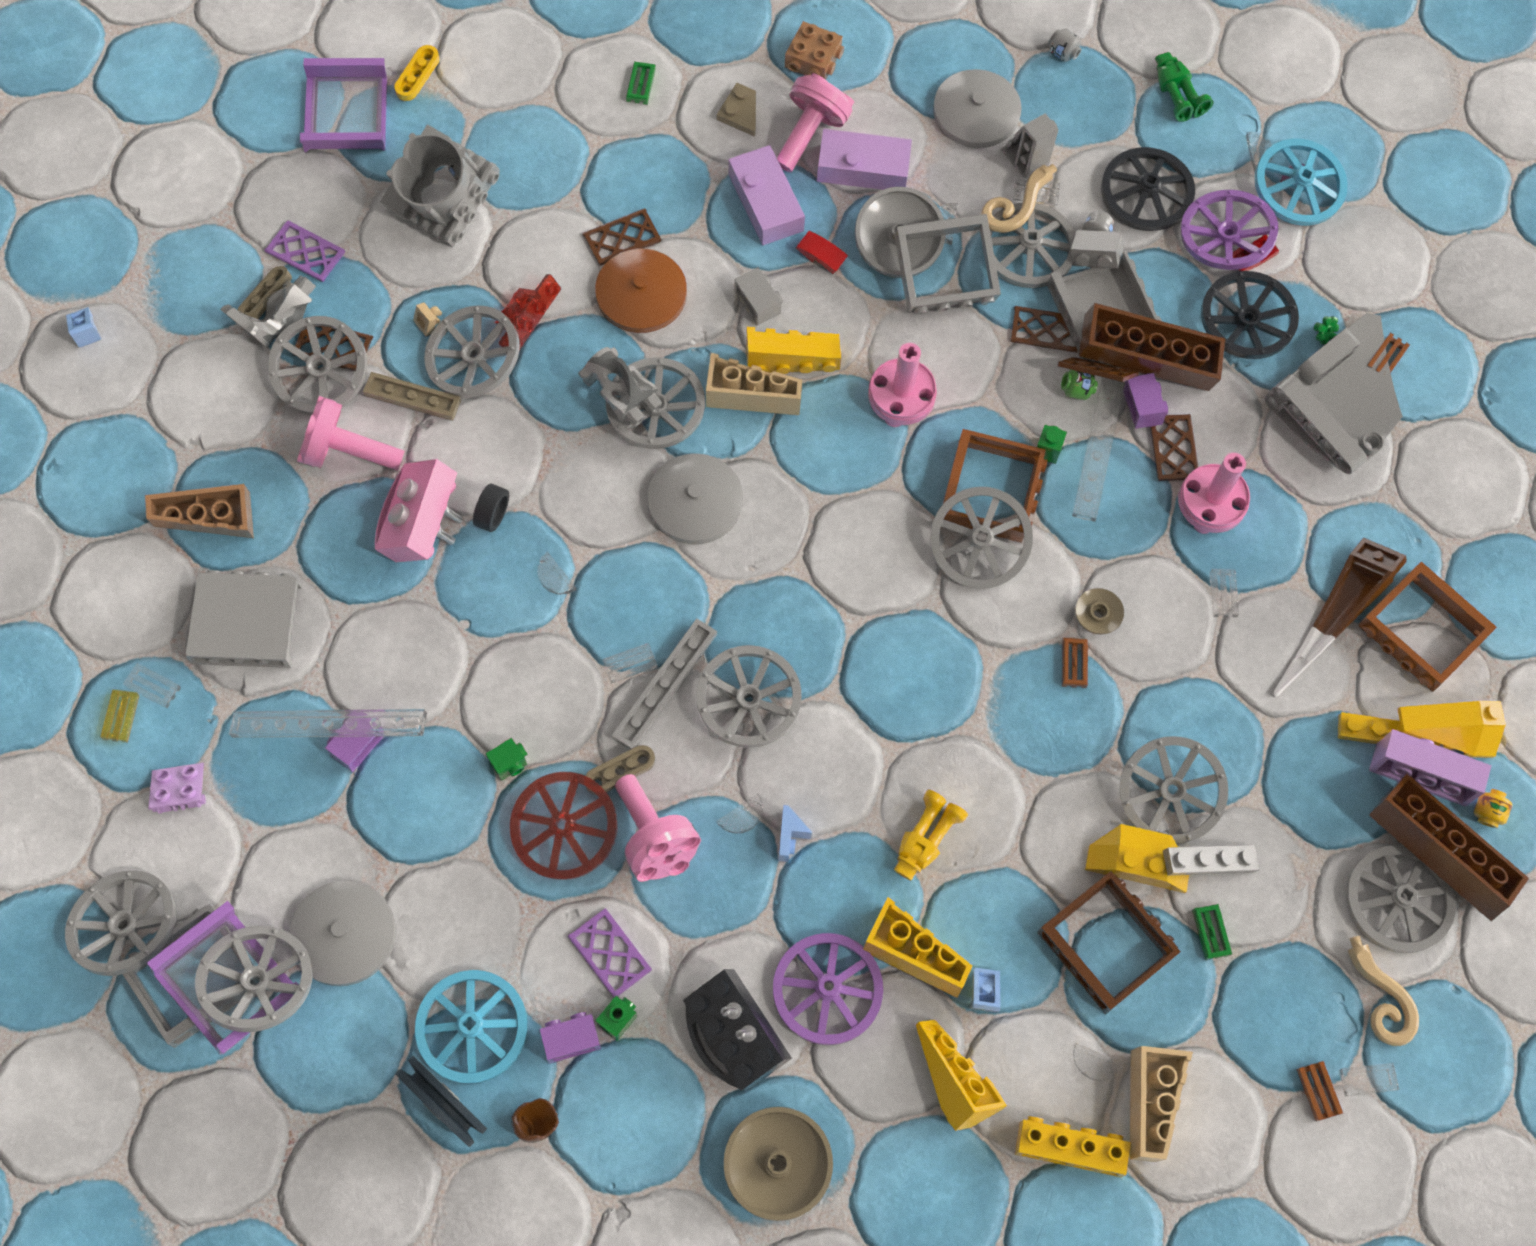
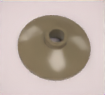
(1100, 601)

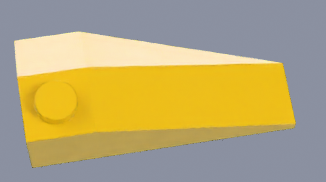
(1465, 726)
(959, 1088)

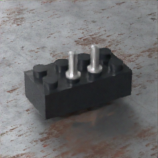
(733, 1031)

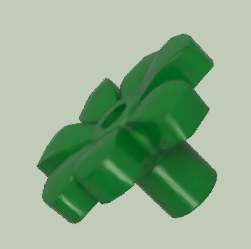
(1326, 329)

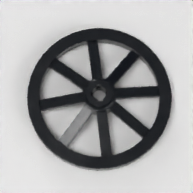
(1148, 186)
(1250, 312)

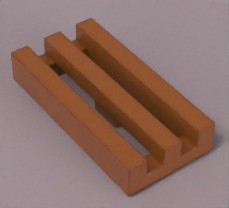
(1396, 343)
(1084, 662)
(1337, 1110)

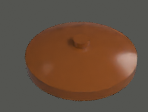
(641, 290)

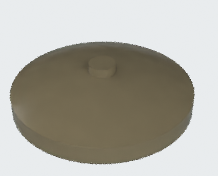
(778, 1163)

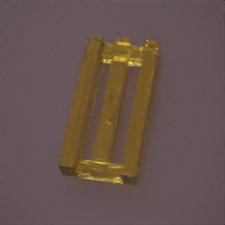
(124, 736)

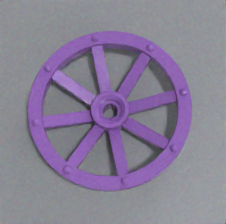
(1229, 231)
(825, 995)

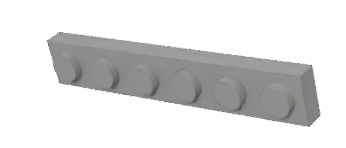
(664, 684)

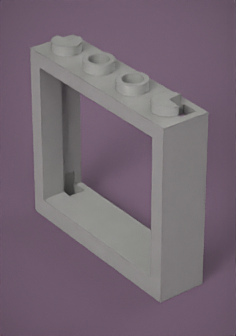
(938, 228)
(186, 1028)

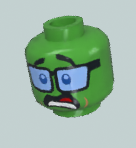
(1078, 385)

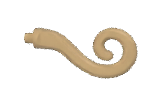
(1035, 182)
(1365, 965)

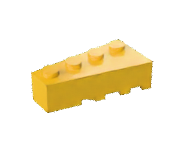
(793, 351)

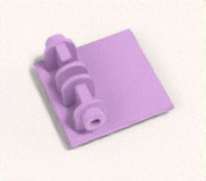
(177, 787)

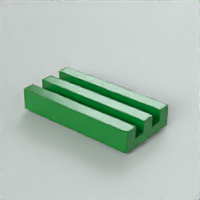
(638, 97)
(1203, 936)

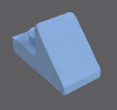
(82, 327)
(791, 827)
(985, 990)

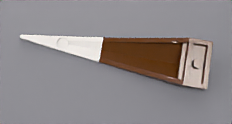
(1361, 581)

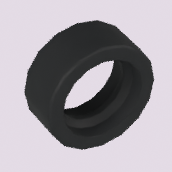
(491, 507)

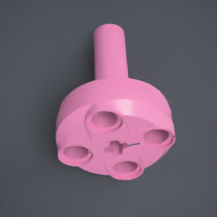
(820, 104)
(904, 383)
(323, 433)
(1216, 491)
(661, 844)

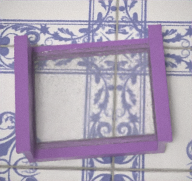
(345, 103)
(178, 965)

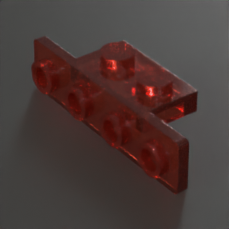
(528, 308)

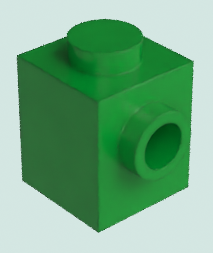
(1052, 440)
(507, 759)
(617, 1017)

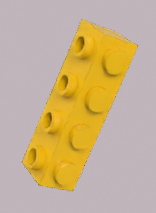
(1073, 1148)

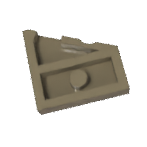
(740, 109)

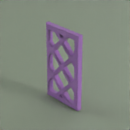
(305, 234)
(615, 932)

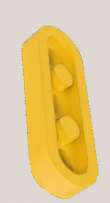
(417, 66)

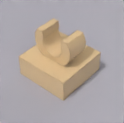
(426, 318)

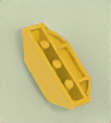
(1135, 856)

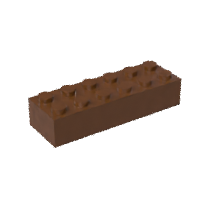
(1152, 347)
(1449, 847)

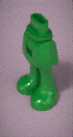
(1175, 75)

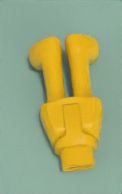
(916, 850)

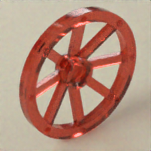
(570, 825)

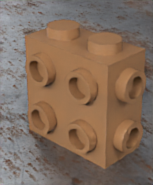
(814, 51)

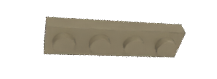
(412, 396)

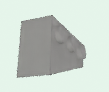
(1032, 145)

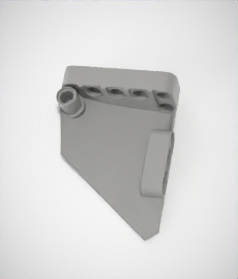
(1339, 400)

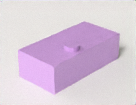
(863, 160)
(766, 195)
(1432, 766)

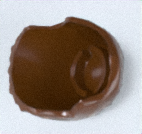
(534, 1120)

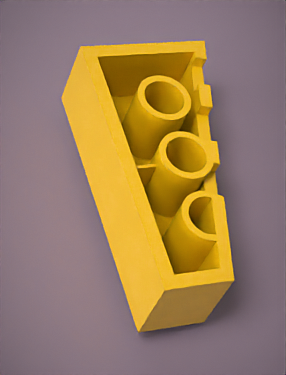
(915, 950)

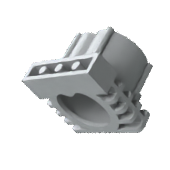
(416, 172)

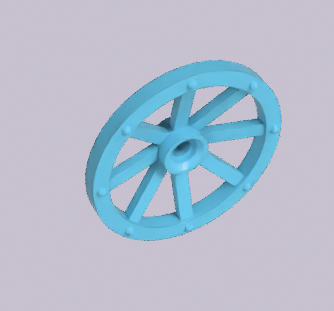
(1301, 183)
(477, 1031)

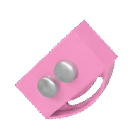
(415, 510)

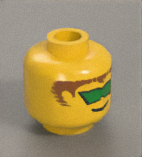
(1493, 808)

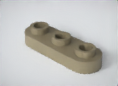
(257, 300)
(626, 761)

